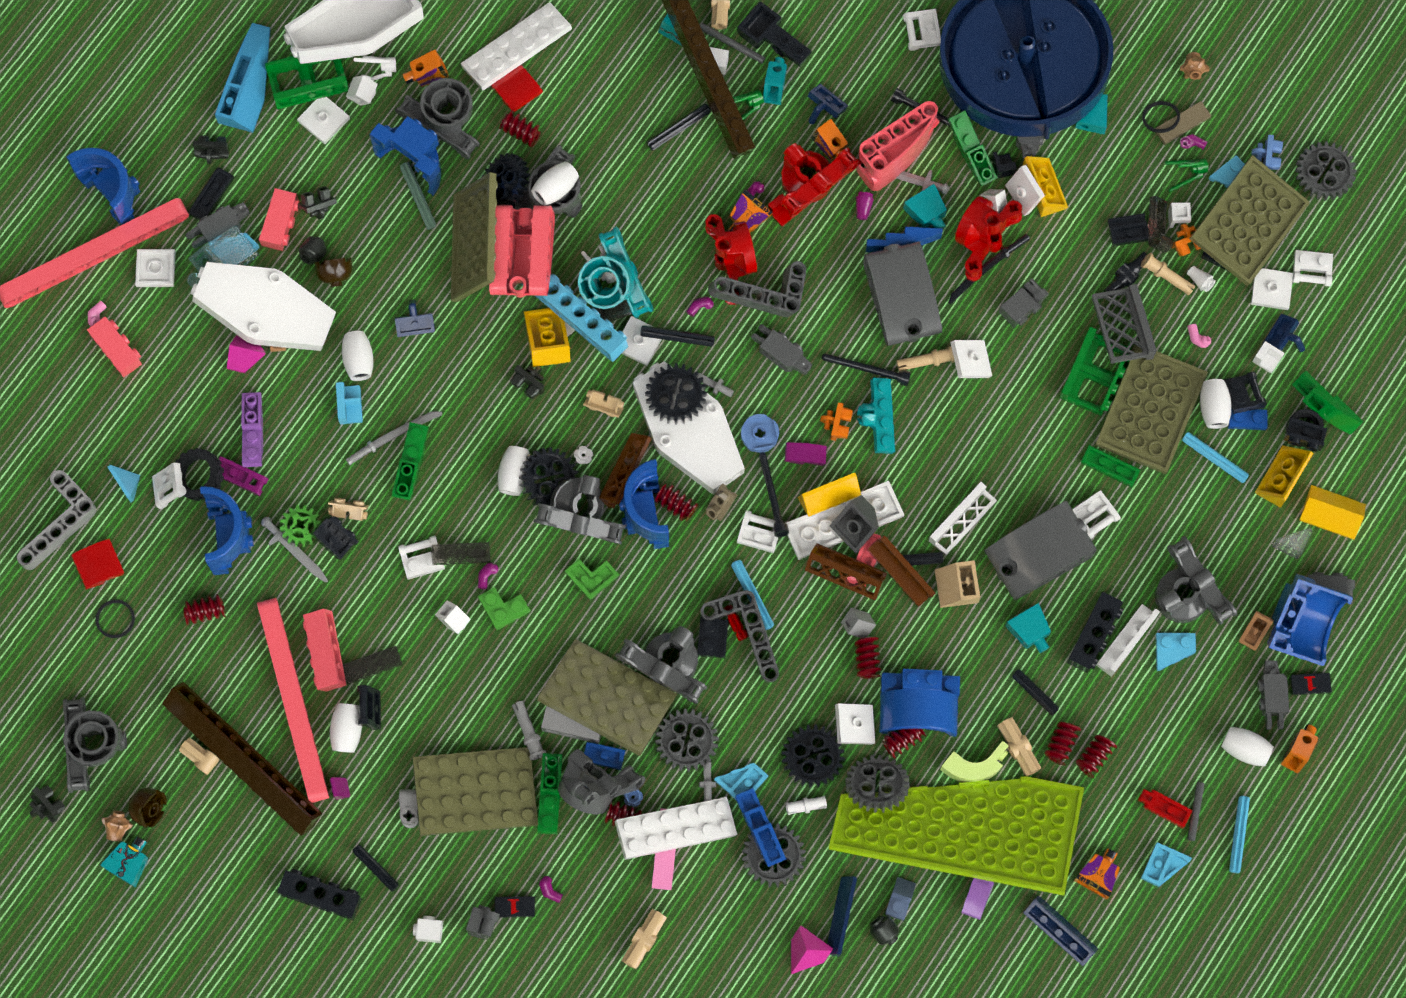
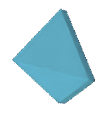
(127, 481)

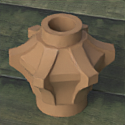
(1194, 66)
(116, 825)

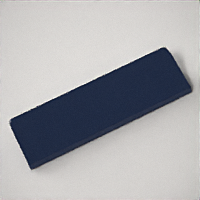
(841, 914)
(1060, 930)

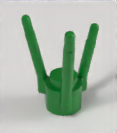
(752, 99)
(1196, 166)

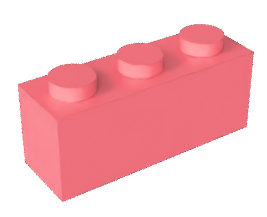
(279, 219)
(115, 346)

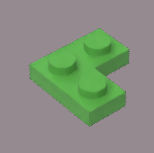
(591, 582)
(503, 613)

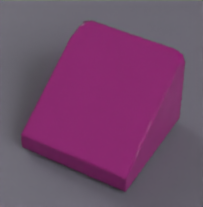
(340, 788)

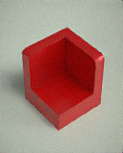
(779, 212)

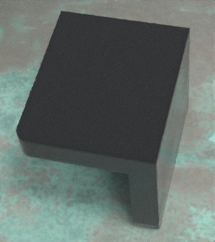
(1003, 165)

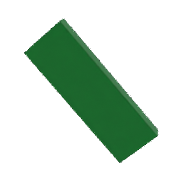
(1110, 466)

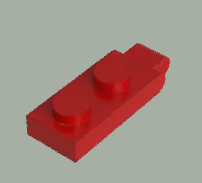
(1165, 807)

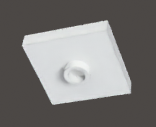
(323, 119)
(1025, 189)
(155, 268)
(1272, 289)
(639, 347)
(971, 359)
(855, 724)

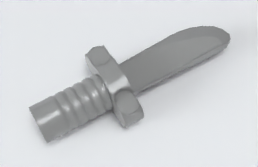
(716, 385)
(707, 784)

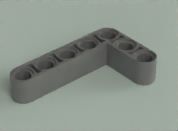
(762, 294)
(751, 628)

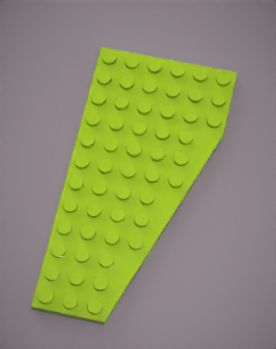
(979, 829)

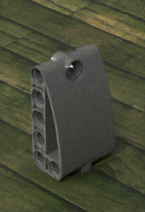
(902, 292)
(1041, 550)

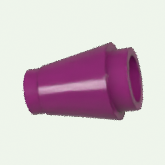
(863, 205)

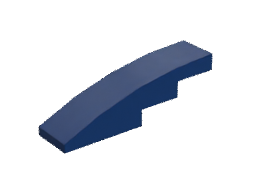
(910, 235)
(760, 827)

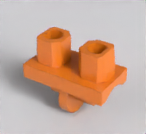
(1181, 245)
(841, 414)

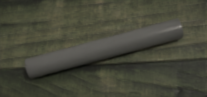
(1196, 811)

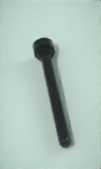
(900, 97)
(901, 377)
(780, 528)

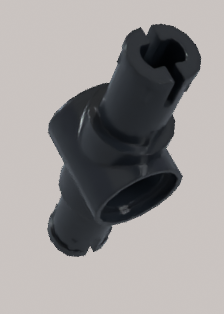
(1126, 274)

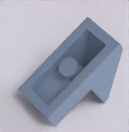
(900, 899)

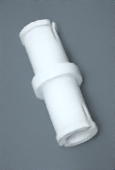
(806, 805)

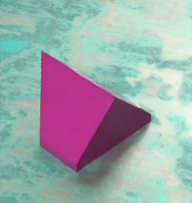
(243, 355)
(807, 950)

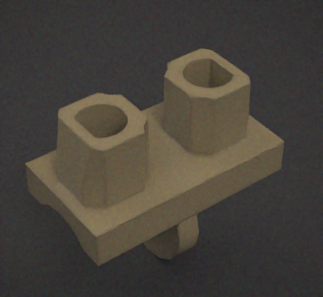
(720, 503)

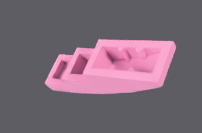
(663, 869)

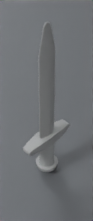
(924, 182)
(295, 551)

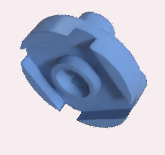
(766, 425)

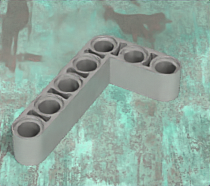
(60, 523)

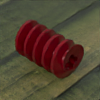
(520, 128)
(675, 503)
(204, 609)
(867, 658)
(901, 740)
(1061, 742)
(1094, 754)
(615, 812)

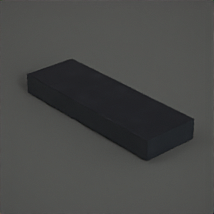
(211, 194)

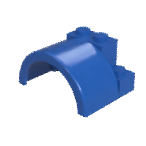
(414, 143)
(110, 181)
(640, 506)
(231, 530)
(1306, 619)
(921, 701)

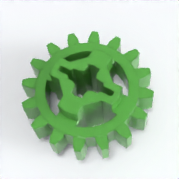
(293, 530)

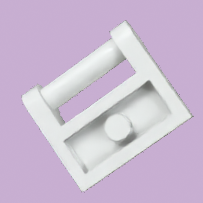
(928, 28)
(1312, 262)
(166, 479)
(1093, 508)
(755, 536)
(420, 564)

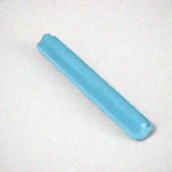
(1215, 457)
(747, 584)
(1239, 834)

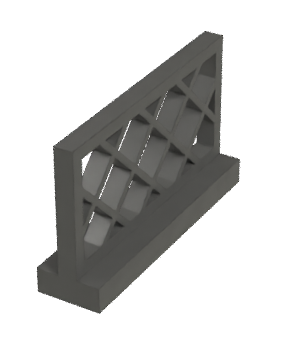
(1139, 319)

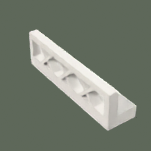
(960, 511)
(1127, 639)

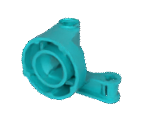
(616, 262)

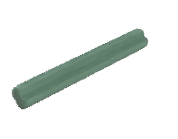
(418, 195)

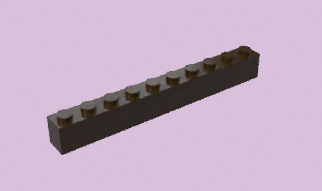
(709, 77)
(242, 758)

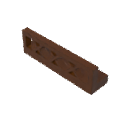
(626, 464)
(900, 571)
(862, 572)

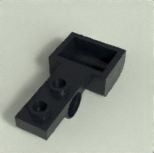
(763, 25)

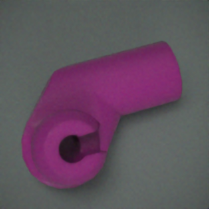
(1192, 140)
(756, 187)
(699, 303)
(484, 573)
(547, 889)

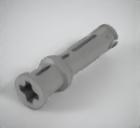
(531, 739)

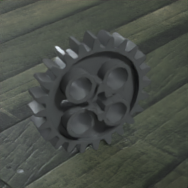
(1310, 162)
(704, 743)
(863, 779)
(792, 854)

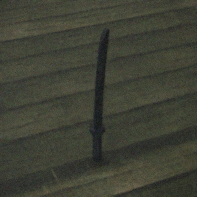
(1004, 253)

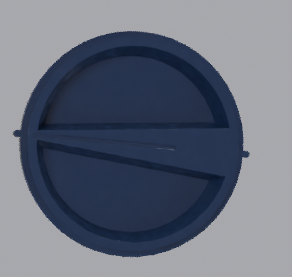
(1026, 62)

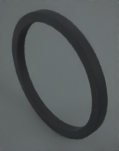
(1161, 130)
(122, 634)

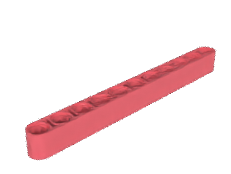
(93, 252)
(293, 700)

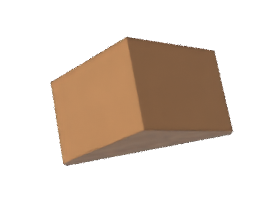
(1255, 630)

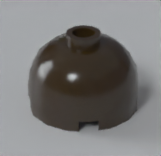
(334, 271)
(146, 806)

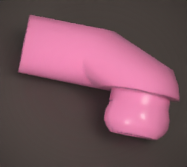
(94, 313)
(1196, 338)

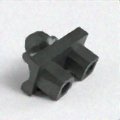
(211, 150)
(317, 205)
(521, 376)
(42, 806)

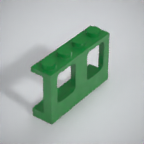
(310, 88)
(1085, 369)

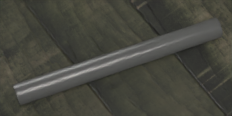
(732, 43)

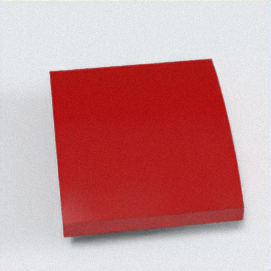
(517, 88)
(97, 564)

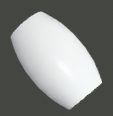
(554, 183)
(357, 355)
(1215, 403)
(510, 471)
(344, 728)
(1247, 746)

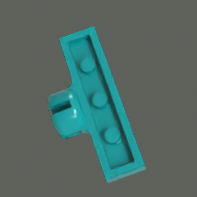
(879, 415)

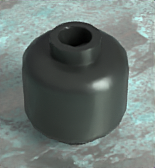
(312, 250)
(884, 930)

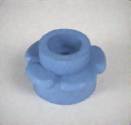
(634, 802)

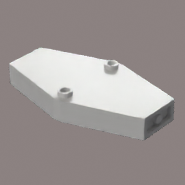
(349, 28)
(263, 306)
(700, 446)

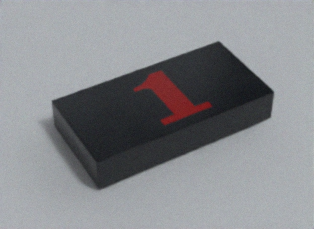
(1310, 684)
(515, 906)

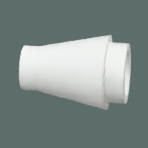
(1201, 279)

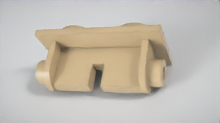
(595, 401)
(340, 508)

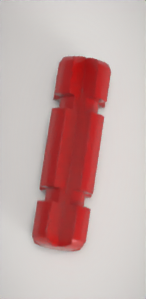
(736, 624)

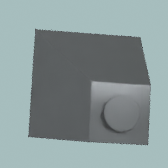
(856, 523)

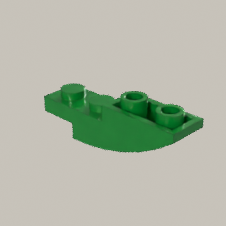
(971, 149)
(1328, 407)
(411, 461)
(549, 795)

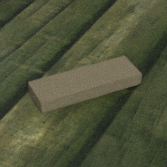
(1188, 120)

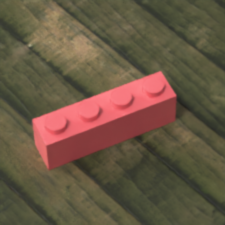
(324, 650)

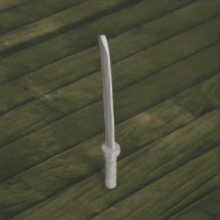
(372, 446)

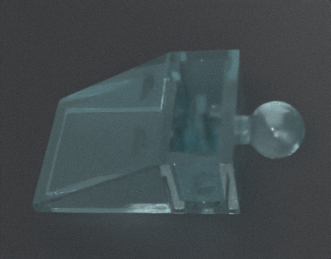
(228, 248)

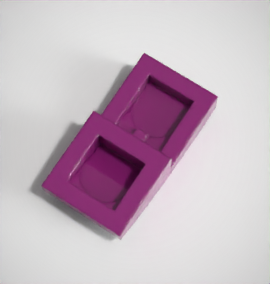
(805, 453)

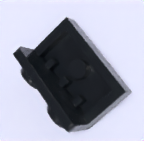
(1305, 434)
(334, 536)

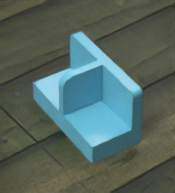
(349, 403)

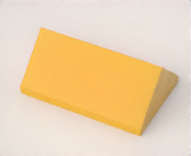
(1046, 178)
(1283, 474)
(830, 494)
(1333, 512)

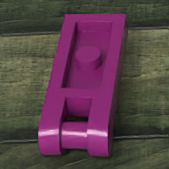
(242, 476)

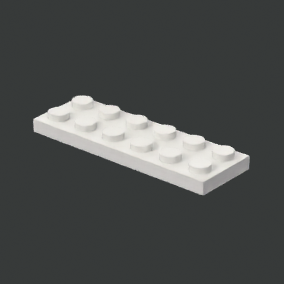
(516, 46)
(807, 531)
(675, 828)

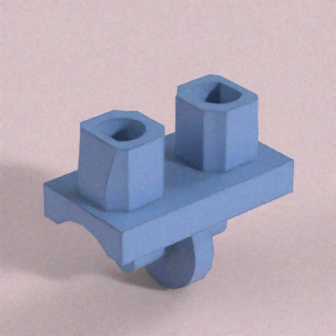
(1271, 145)

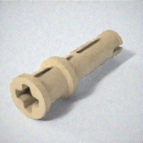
(1161, 269)
(935, 357)

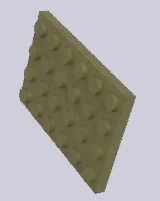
(1249, 220)
(473, 237)
(1151, 410)
(607, 697)
(474, 791)

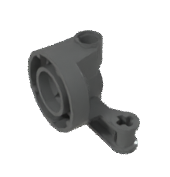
(446, 126)
(568, 204)
(564, 507)
(1199, 580)
(650, 662)
(85, 724)
(591, 788)

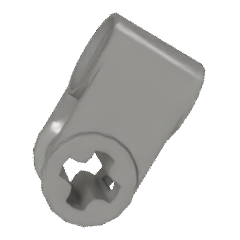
(408, 805)

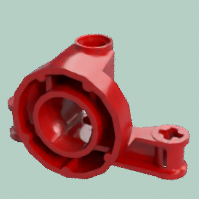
(804, 191)
(980, 226)
(734, 248)

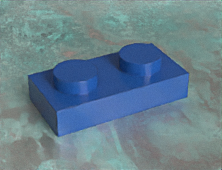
(1249, 420)
(605, 755)

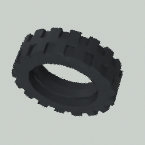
(216, 470)

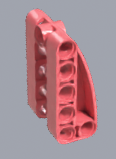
(899, 150)
(523, 250)

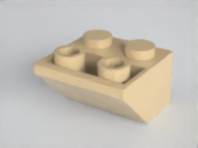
(957, 584)

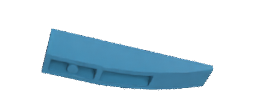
(246, 83)

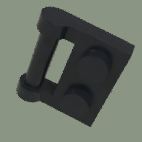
(1239, 396)
(369, 707)

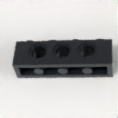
(1105, 604)
(347, 909)

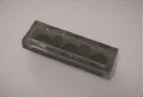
(460, 553)
(372, 665)

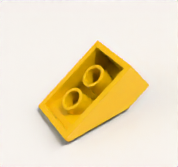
(546, 337)

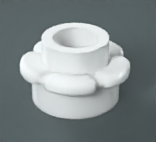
(583, 450)

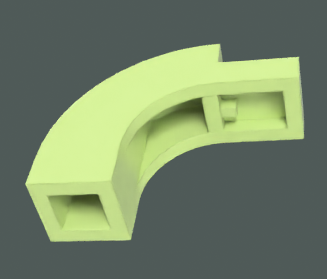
(965, 771)

